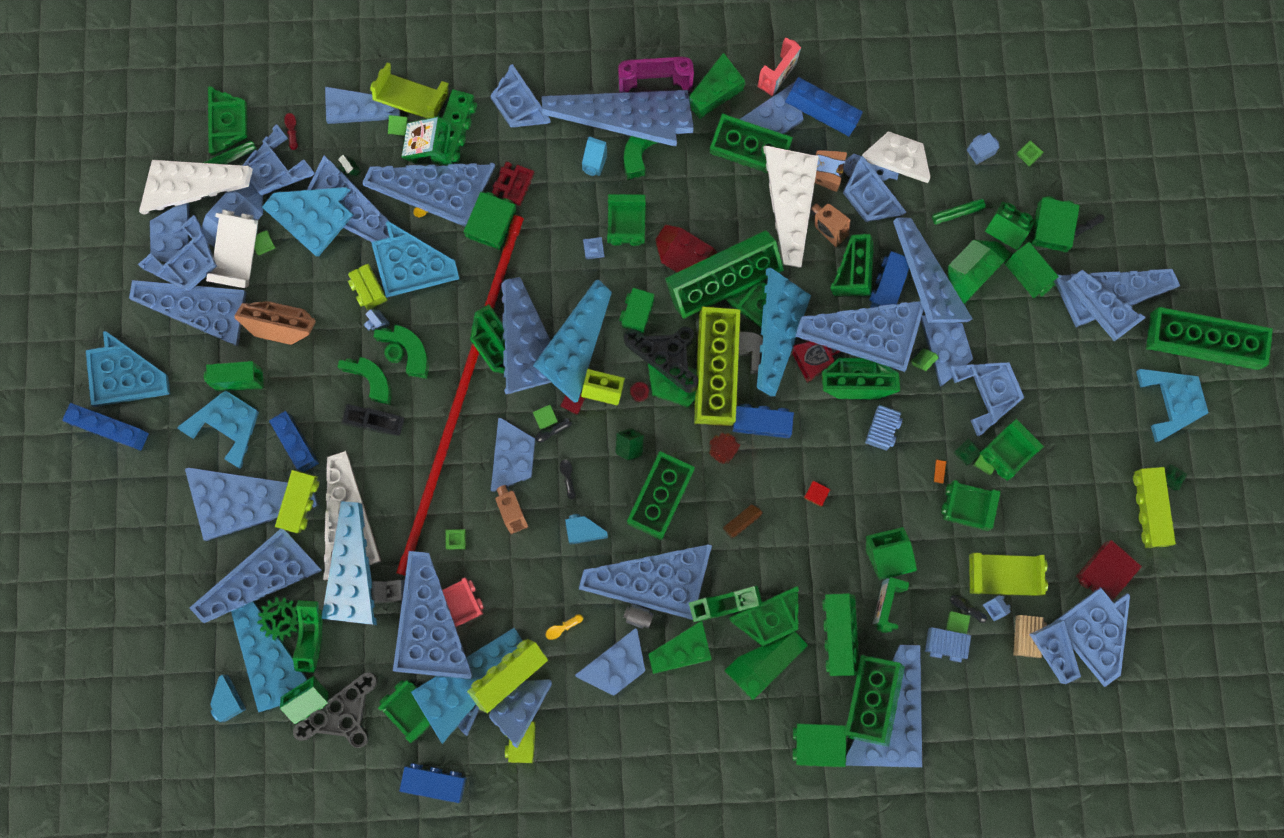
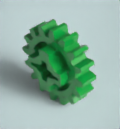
(270, 617)

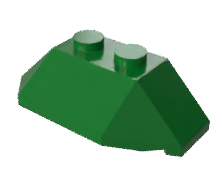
(975, 266)
(488, 338)
(859, 379)

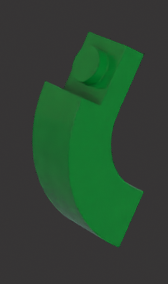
(379, 385)

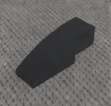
(372, 420)

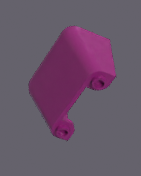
(677, 67)

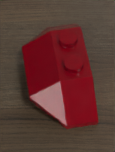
(681, 249)

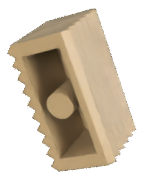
(1023, 642)

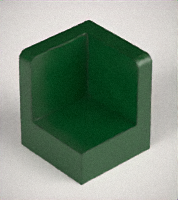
(629, 444)

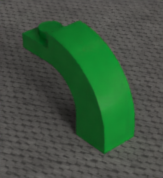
(633, 157)
(417, 355)
(725, 604)
(309, 636)

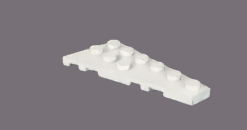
(187, 182)
(791, 193)
(343, 487)

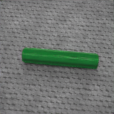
(233, 154)
(958, 211)

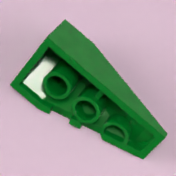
(762, 665)

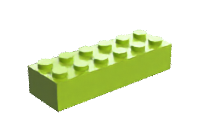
(717, 366)

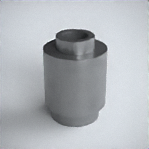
(638, 616)

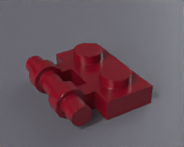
(518, 184)

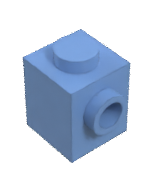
(983, 147)

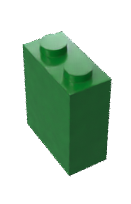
(490, 220)
(1055, 224)
(1032, 270)
(234, 376)
(820, 745)

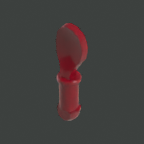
(290, 123)

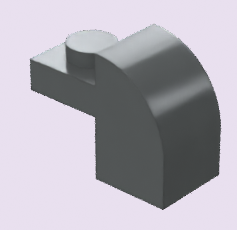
(750, 345)
(387, 591)

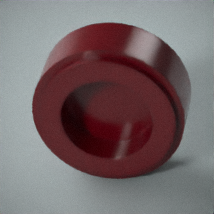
(639, 391)

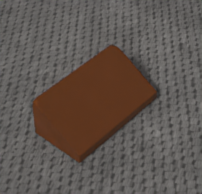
(742, 521)

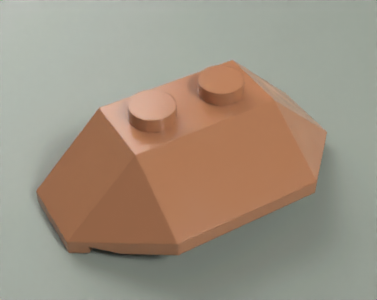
(275, 321)

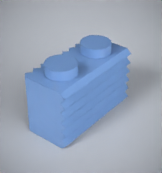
(883, 428)
(947, 643)

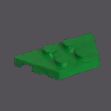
(225, 120)
(750, 302)
(666, 389)
(770, 620)

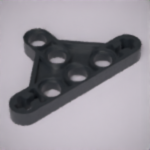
(659, 348)

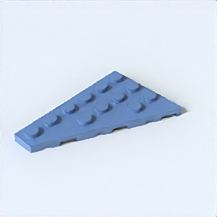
(436, 189)
(874, 334)
(523, 338)
(233, 502)
(654, 582)
(426, 629)
(906, 735)

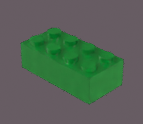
(745, 141)
(660, 495)
(842, 634)
(874, 700)

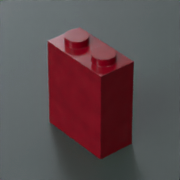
(1109, 569)

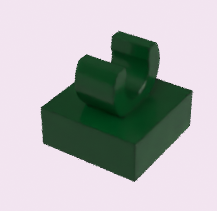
(348, 166)
(967, 452)
(1174, 477)

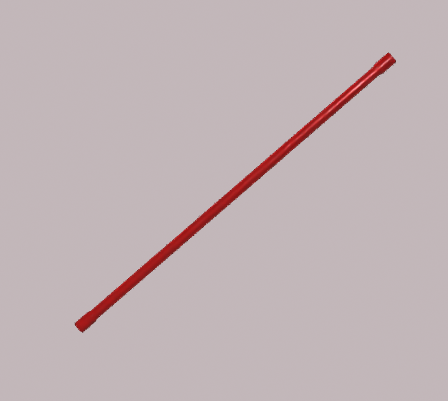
(514, 231)

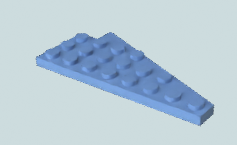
(639, 114)

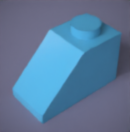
(594, 156)
(583, 530)
(225, 700)

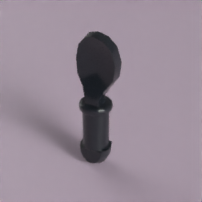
(1089, 225)
(545, 434)
(566, 470)
(960, 602)

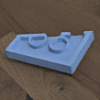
(1057, 650)

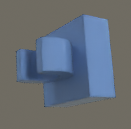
(593, 248)
(376, 320)
(997, 607)

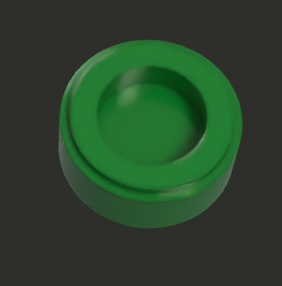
(394, 353)

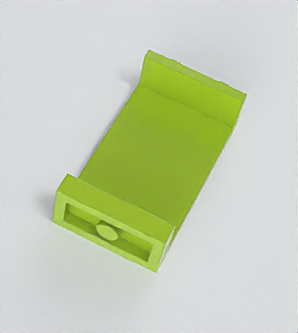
(408, 94)
(1007, 574)

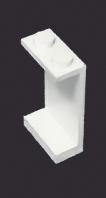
(234, 249)

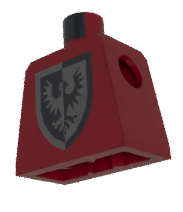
(813, 358)

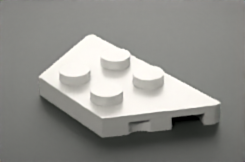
(900, 156)

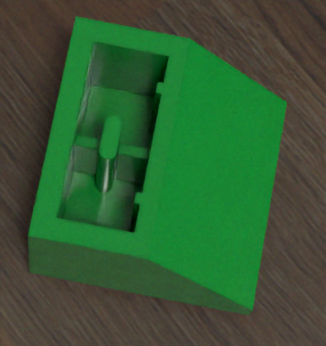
(1010, 225)
(890, 553)

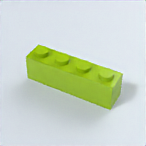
(1154, 507)
(507, 675)

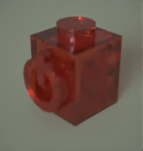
(723, 448)

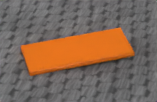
(939, 471)

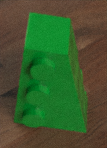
(716, 88)
(856, 269)
(681, 651)

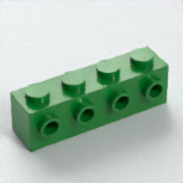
(458, 113)

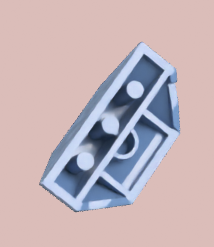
(239, 201)

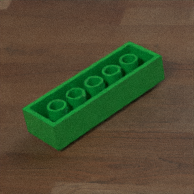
(724, 274)
(1209, 338)

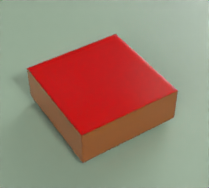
(817, 493)

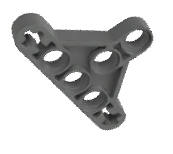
(349, 708)

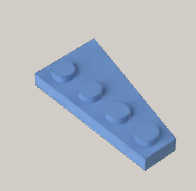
(352, 106)
(1108, 310)

